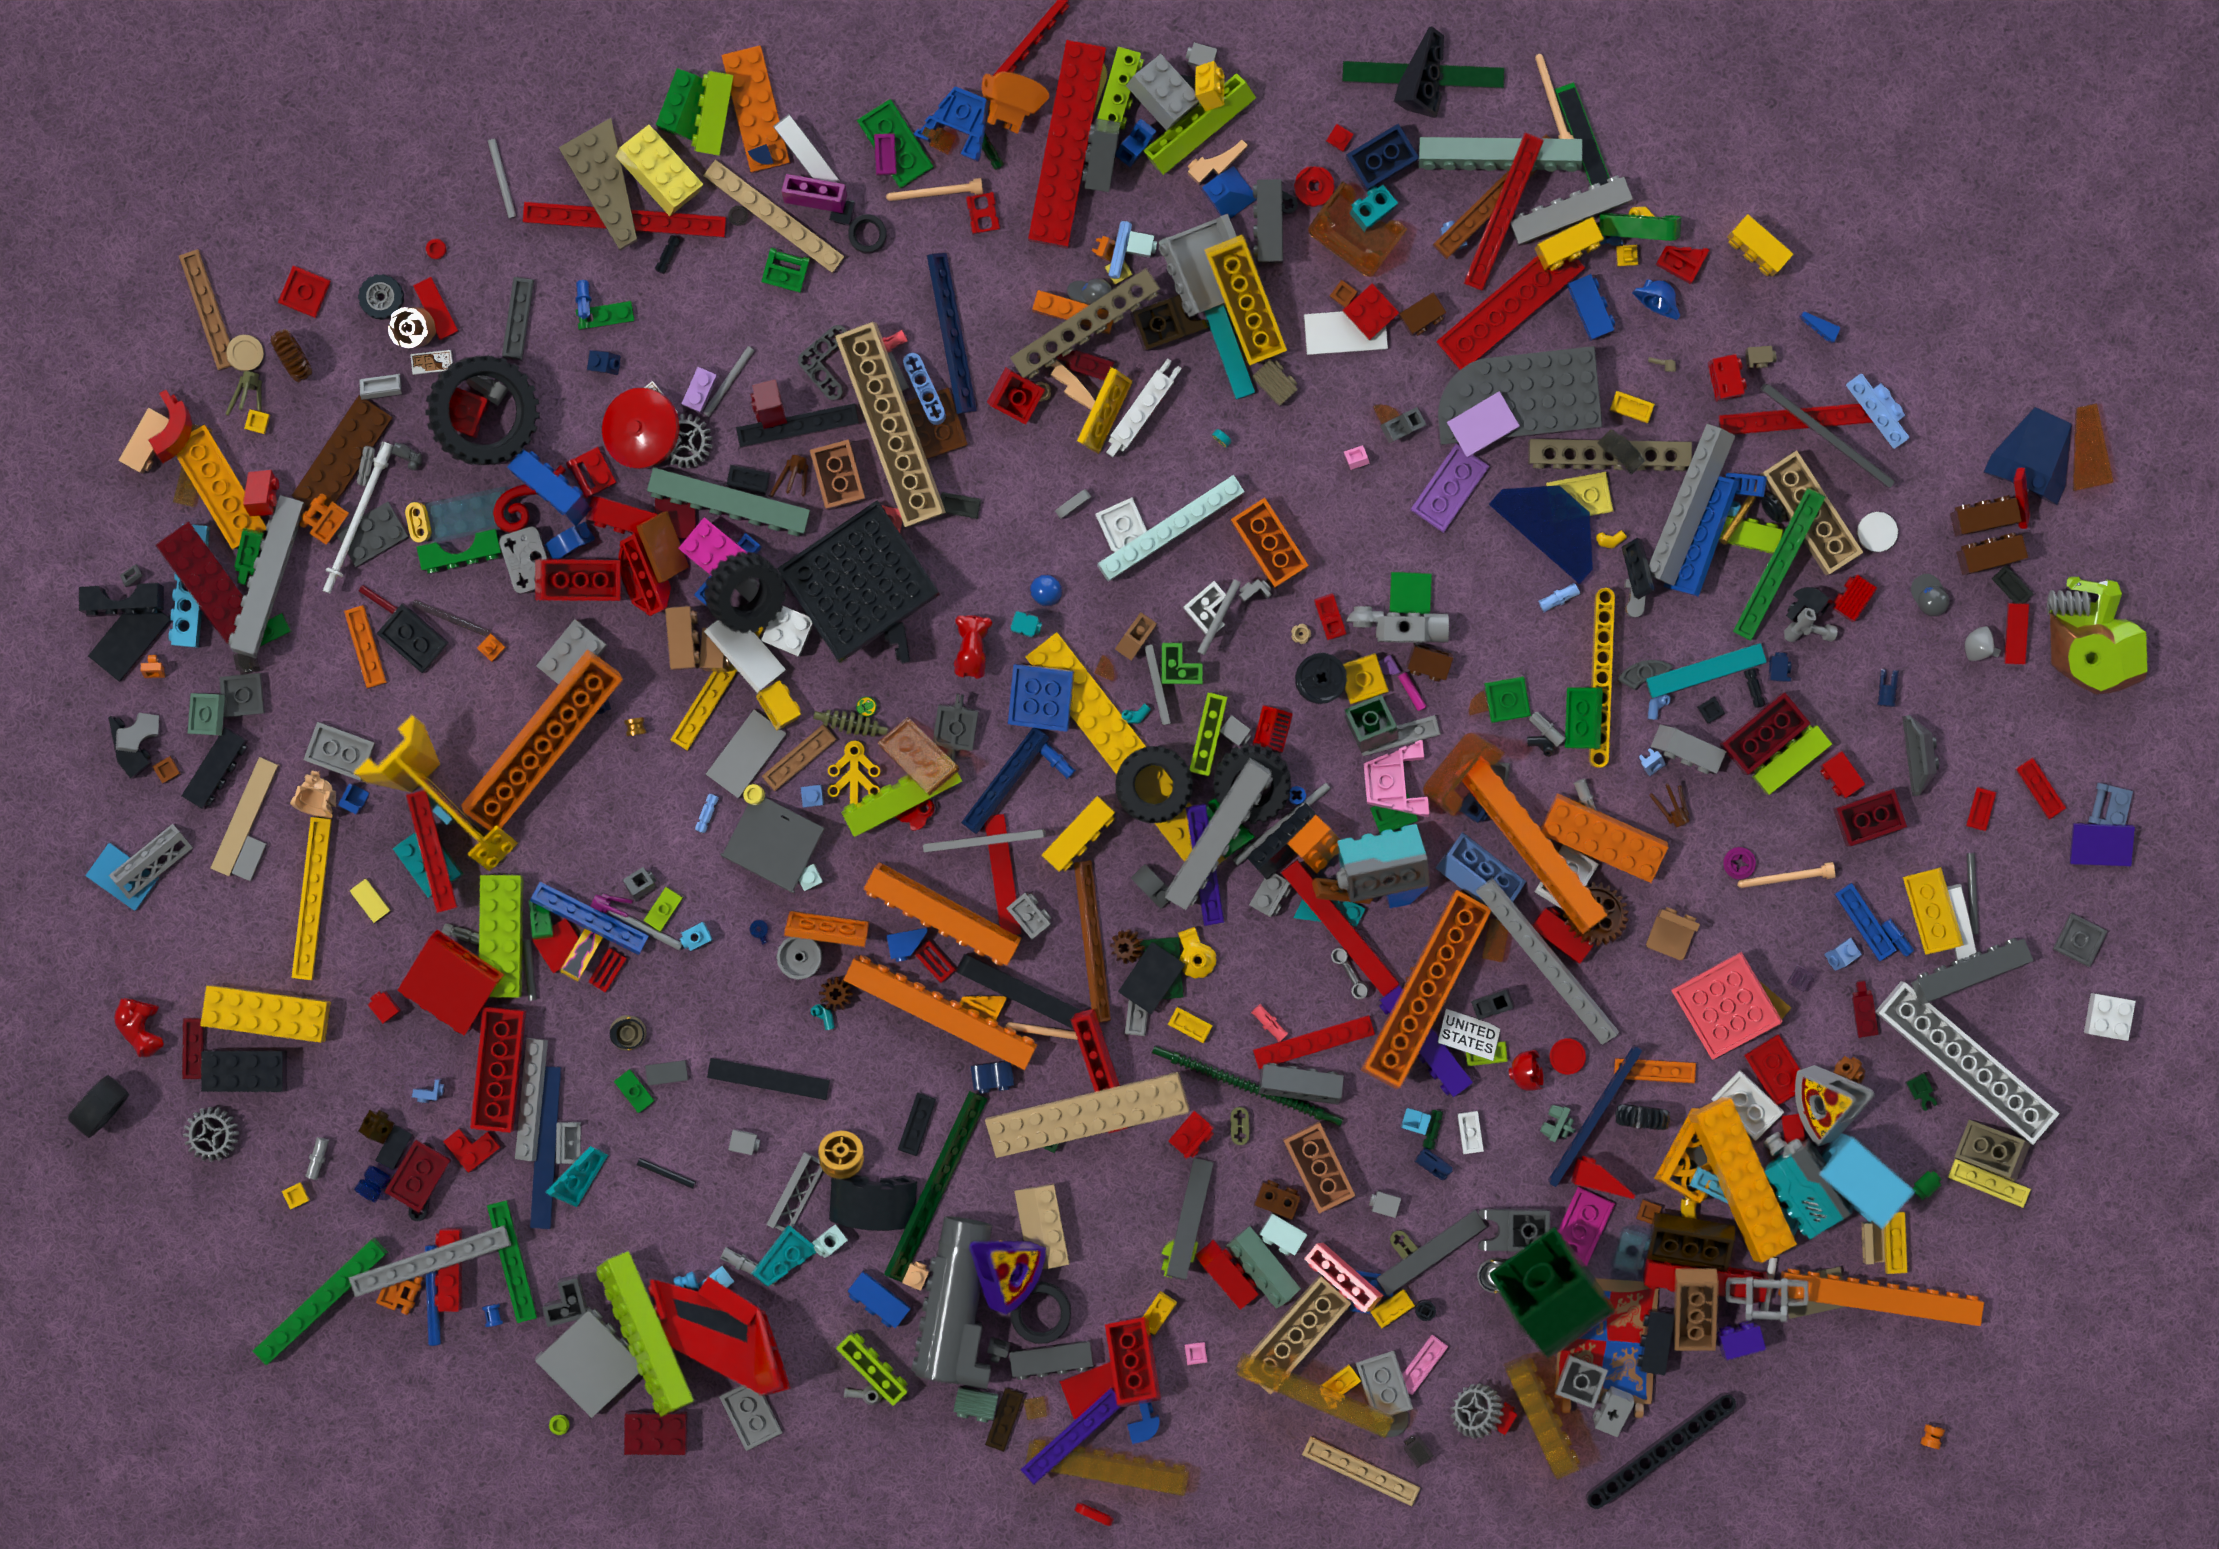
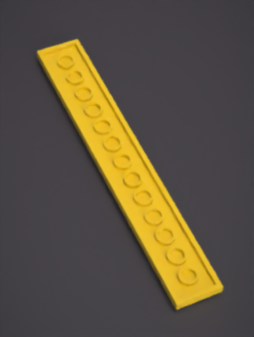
(1113, 736)

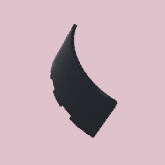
(872, 1204)

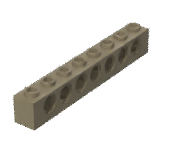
(1022, 358)
(1536, 456)

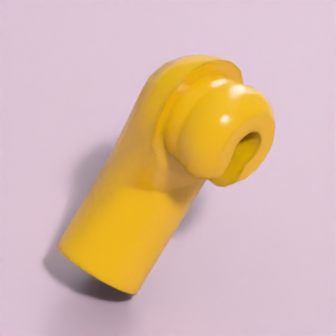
(1642, 211)
(1610, 541)

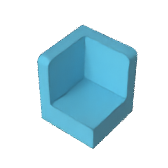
(1415, 1121)

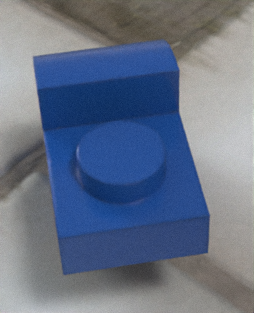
(1135, 143)
(569, 541)
(1144, 1428)

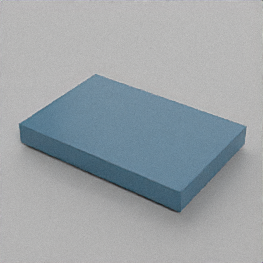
(108, 862)

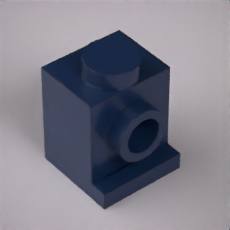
(1779, 668)
(1469, 801)

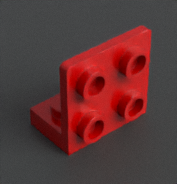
(1191, 1134)

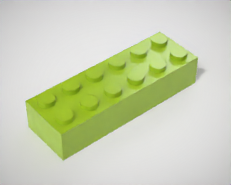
(502, 930)

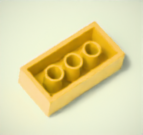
(1078, 833)

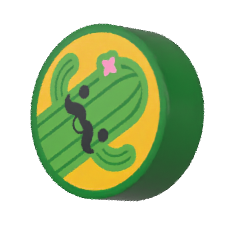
(866, 706)

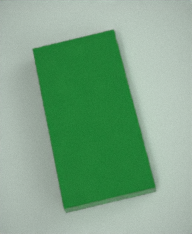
(910, 157)

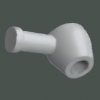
(864, 1394)

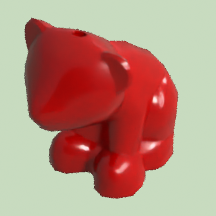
(970, 658)
(131, 1020)

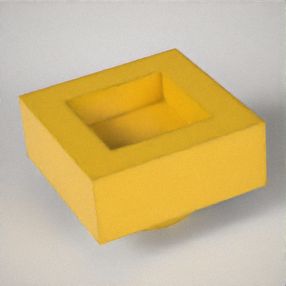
(257, 421)
(295, 1195)

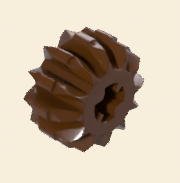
(1120, 948)
(831, 988)

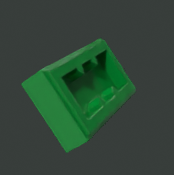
(275, 629)
(540, 921)
(634, 1091)

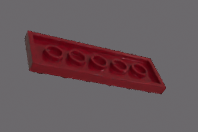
(203, 578)

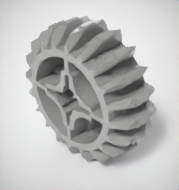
(692, 434)
(214, 1143)
(1475, 1396)

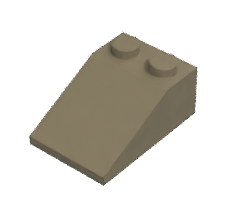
(1992, 1150)

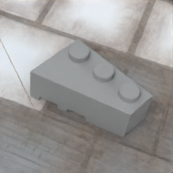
(1688, 749)

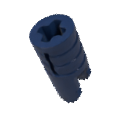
(1887, 693)
(1433, 1164)

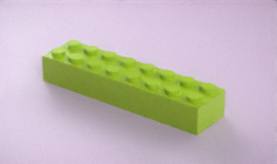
(644, 1334)

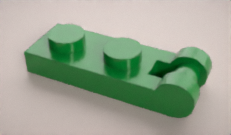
(608, 315)

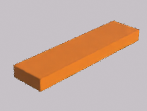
(365, 646)
(1660, 1071)

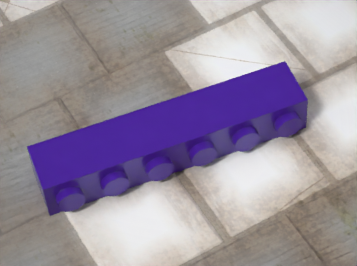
(1436, 1055)

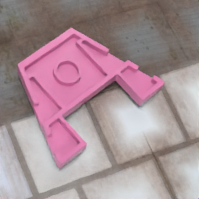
(1387, 781)

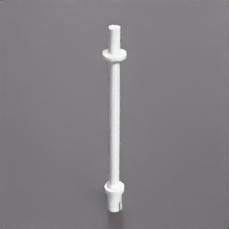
(380, 463)

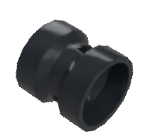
(1422, 1309)

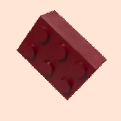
(1869, 817)
(655, 1435)

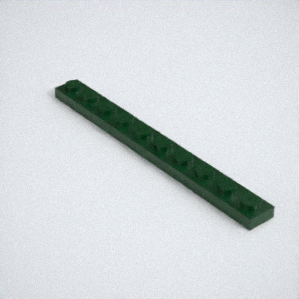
(935, 1186)

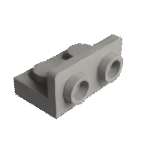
(1270, 894)
(1029, 915)

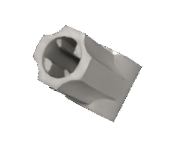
(489, 388)

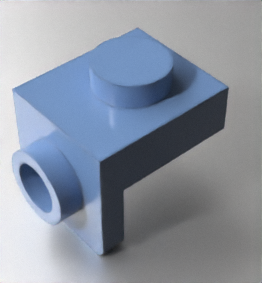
(1843, 954)
(425, 1095)

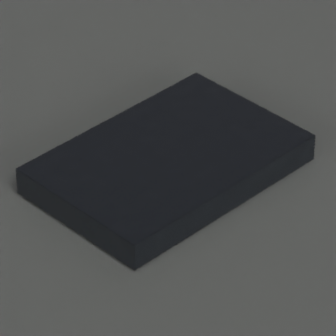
(412, 638)
(1151, 978)

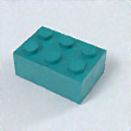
(411, 857)

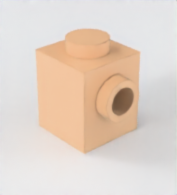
(916, 1275)

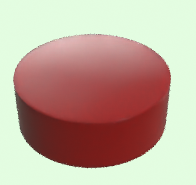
(436, 249)

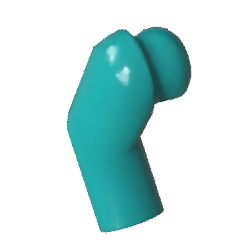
(825, 1014)

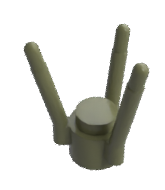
(248, 382)

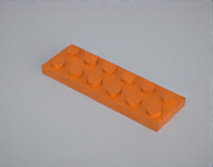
(755, 105)

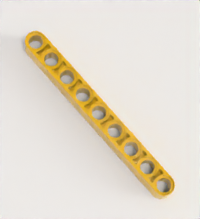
(1605, 668)

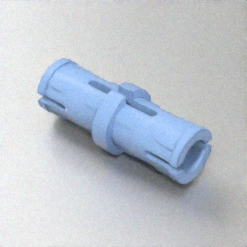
(1559, 597)

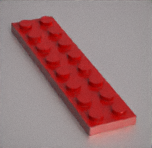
(1505, 310)

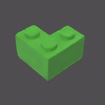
(1174, 670)

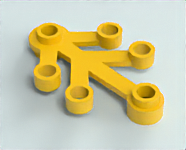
(853, 774)

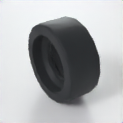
(852, 234)

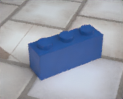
(1591, 307)
(878, 1300)

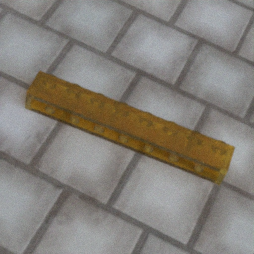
(1314, 1395)
(1118, 1469)

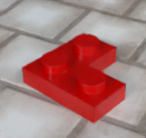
(471, 1154)

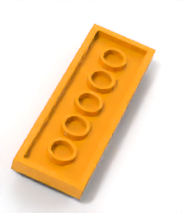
(217, 486)

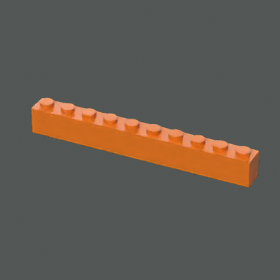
(1534, 846)
(940, 1012)
(1886, 1298)

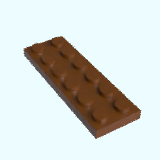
(343, 453)

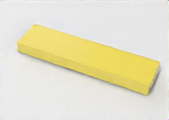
(1989, 1183)

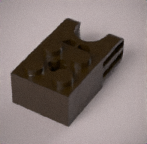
(1172, 319)

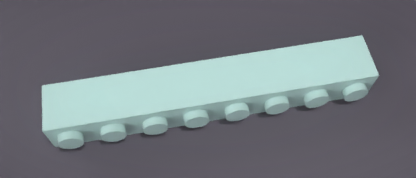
(1170, 528)

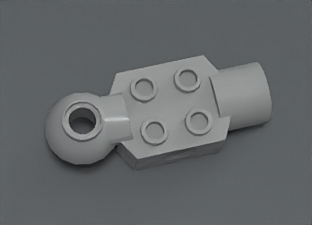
(1420, 629)

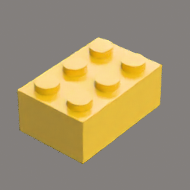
(1569, 244)
(1759, 246)

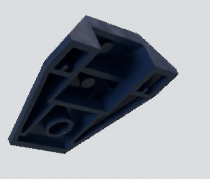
(2041, 448)

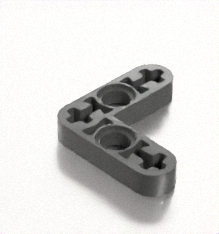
(817, 365)

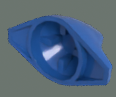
(1661, 296)

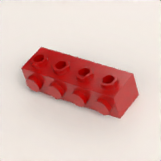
(450, 1277)

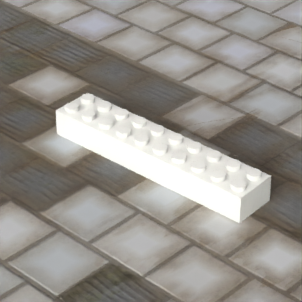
(1967, 1063)

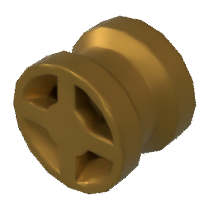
(635, 726)

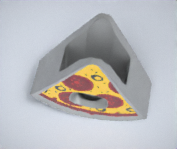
(1828, 1102)

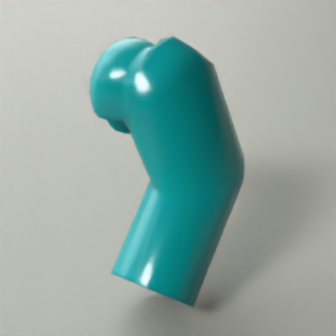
(1135, 717)

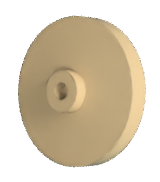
(244, 353)

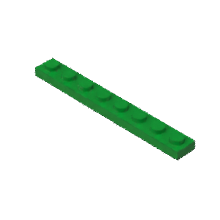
(1779, 563)

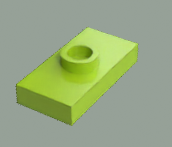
(663, 909)

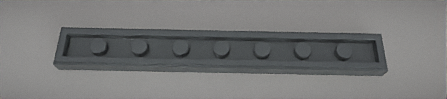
(1827, 435)

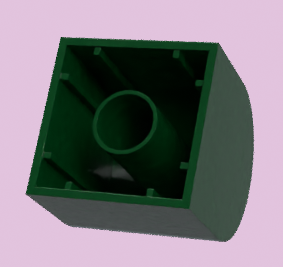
(1551, 1293)

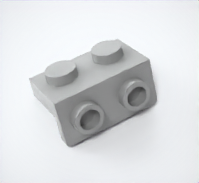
(1248, 590)

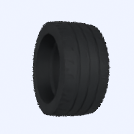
(98, 1106)
(1058, 1330)

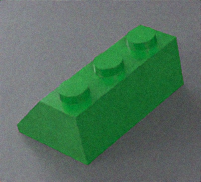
(681, 105)

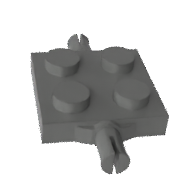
(955, 727)

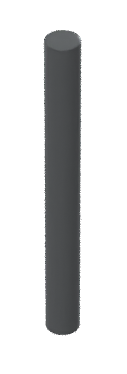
(1972, 892)

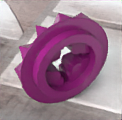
(1743, 871)

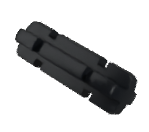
(667, 254)
(1754, 688)

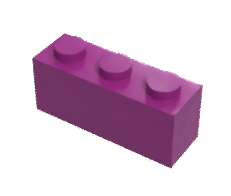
(814, 193)

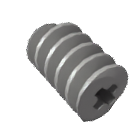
(2068, 602)

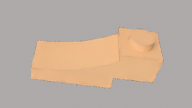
(1202, 168)

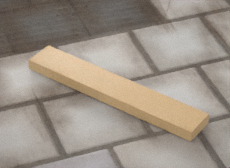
(244, 816)
(1361, 1471)

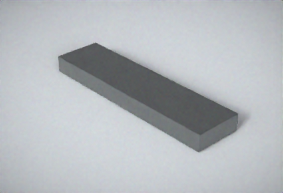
(517, 318)

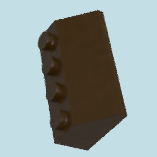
(1691, 1242)

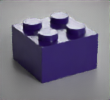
(1740, 1340)

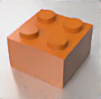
(1315, 844)

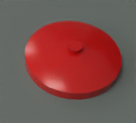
(640, 428)

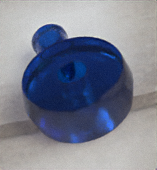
(759, 934)

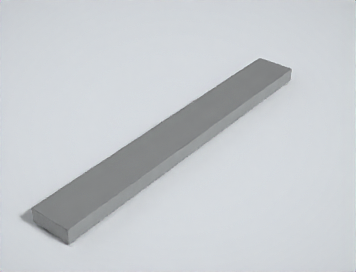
(430, 1261)

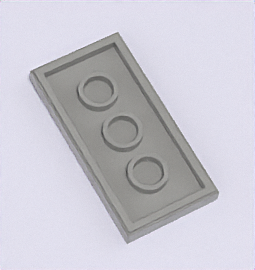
(745, 754)

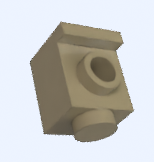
(1760, 356)

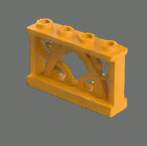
(1671, 1167)

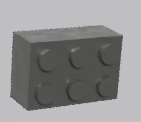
(1101, 155)

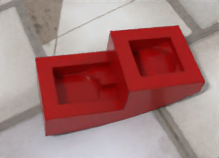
(1330, 616)

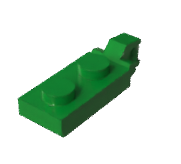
(247, 552)

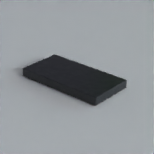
(127, 641)

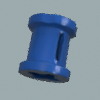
(1302, 795)
(492, 1315)

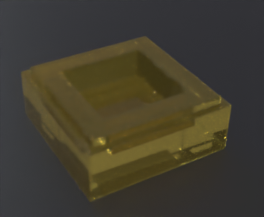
(1035, 1407)

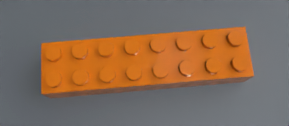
(942, 914)

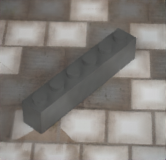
(1973, 971)

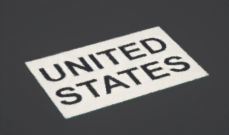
(1469, 1034)

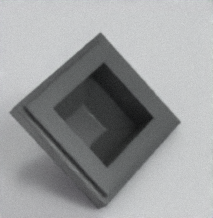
(135, 579)

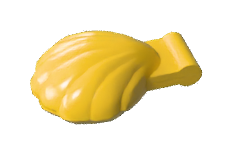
(1193, 949)

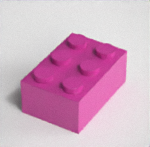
(708, 546)

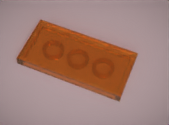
(918, 756)

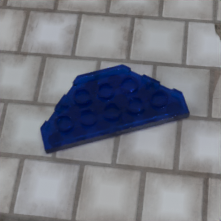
(1552, 523)

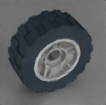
(380, 285)

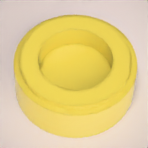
(754, 794)

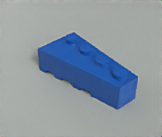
(549, 487)

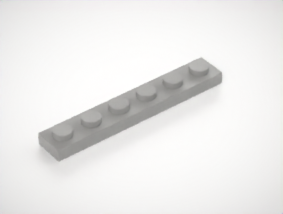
(531, 1099)

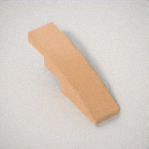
(1074, 387)

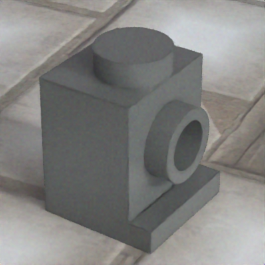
(633, 880)

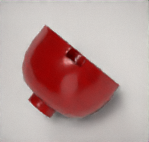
(1526, 1071)

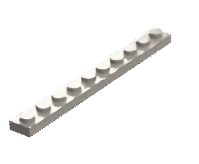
(1547, 961)

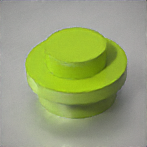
(559, 1424)

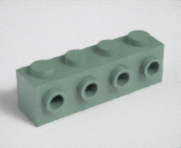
(1263, 1267)

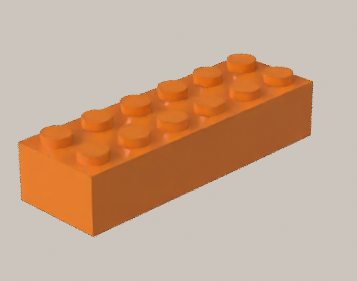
(1604, 838)

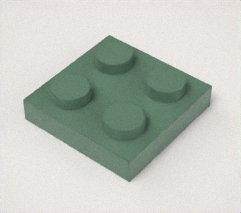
(206, 714)

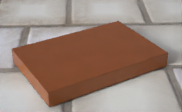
(662, 546)

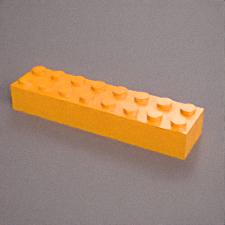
(1742, 1179)

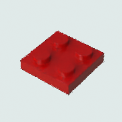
(1370, 311)

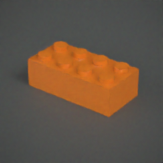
(1269, 543)

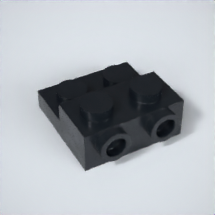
(897, 636)

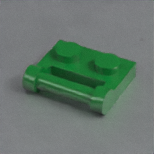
(785, 277)

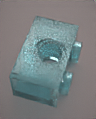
(1630, 1238)

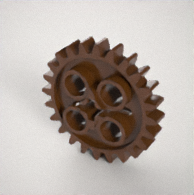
(1614, 920)

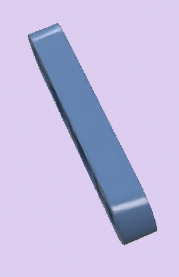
(925, 388)

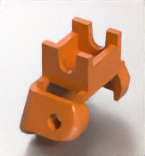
(1012, 98)

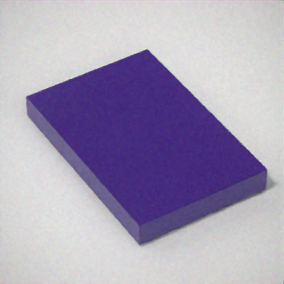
(2102, 844)

